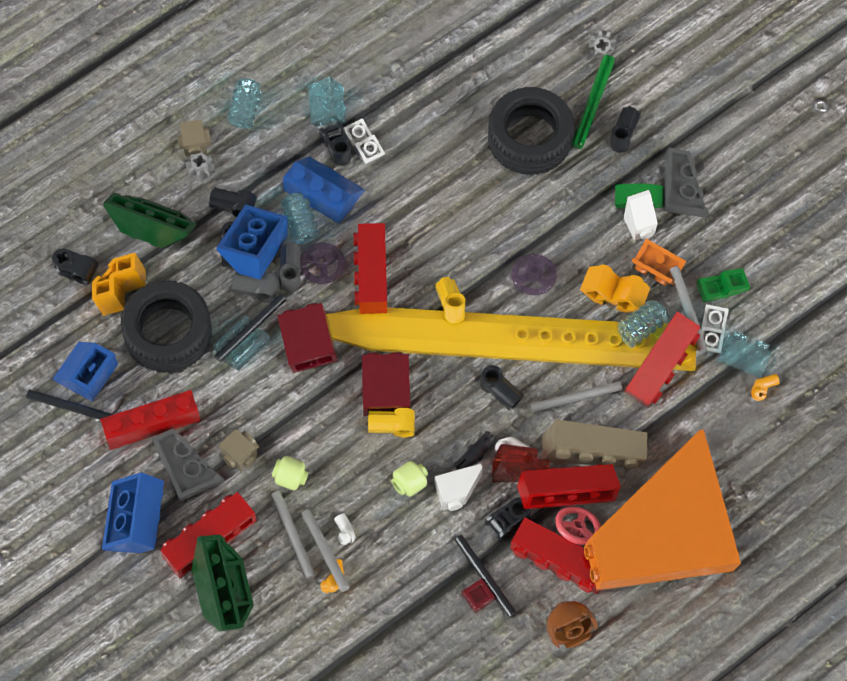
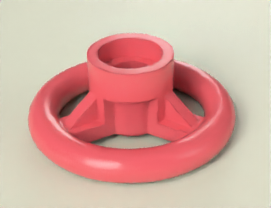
(576, 530)

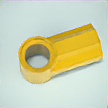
(451, 300)
(399, 422)

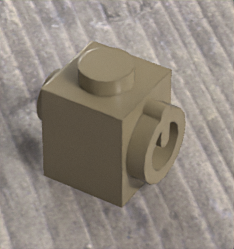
(194, 137)
(239, 450)

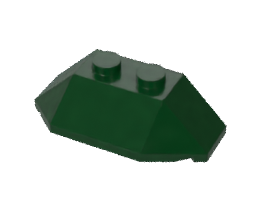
(147, 220)
(221, 583)

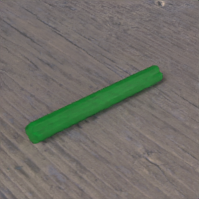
(593, 101)

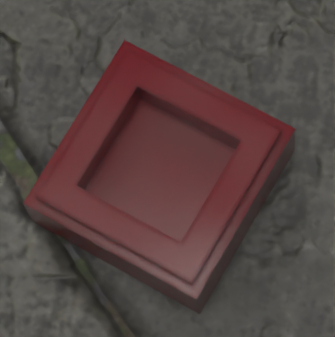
(478, 595)

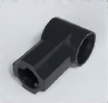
(624, 129)
(231, 201)
(502, 389)

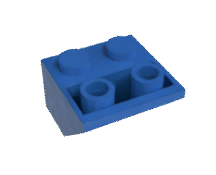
(86, 369)

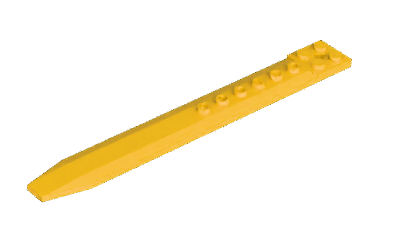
(496, 337)

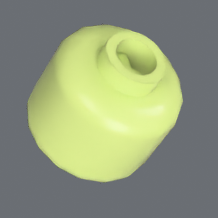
(290, 473)
(409, 478)

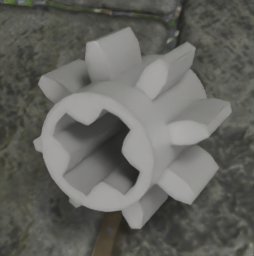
(605, 35)
(200, 166)

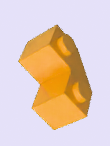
(123, 275)
(604, 285)

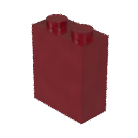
(307, 337)
(385, 382)

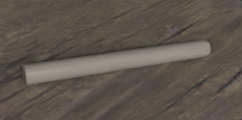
(687, 305)
(576, 396)
(293, 535)
(325, 550)

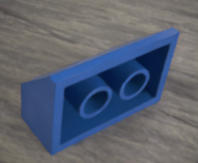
(325, 188)
(253, 240)
(133, 514)

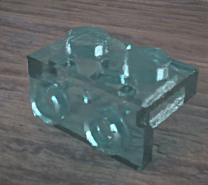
(326, 102)
(247, 349)
(745, 354)

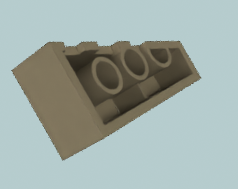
(593, 445)

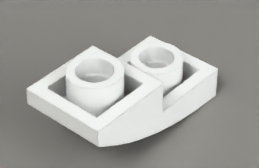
(363, 141)
(714, 327)

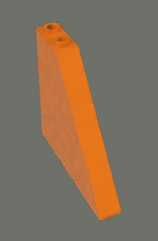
(668, 527)

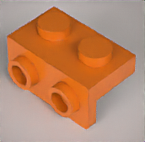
(657, 261)

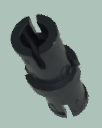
(475, 451)

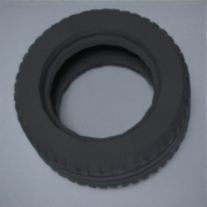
(530, 102)
(159, 297)

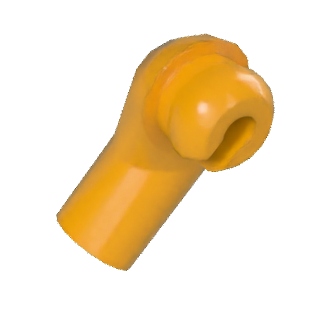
(761, 386)
(330, 584)

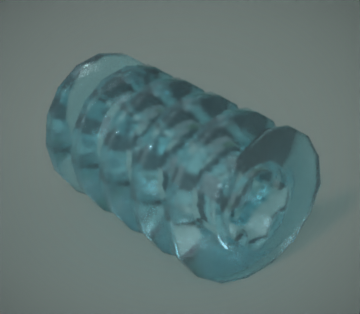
(244, 103)
(300, 218)
(642, 322)

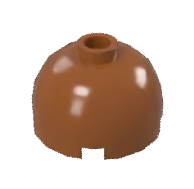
(570, 624)

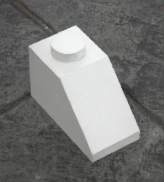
(640, 216)
(457, 486)

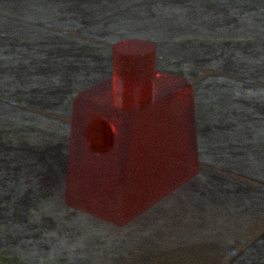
(512, 460)

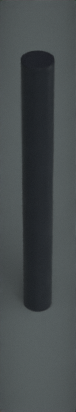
(250, 327)
(67, 405)
(484, 574)

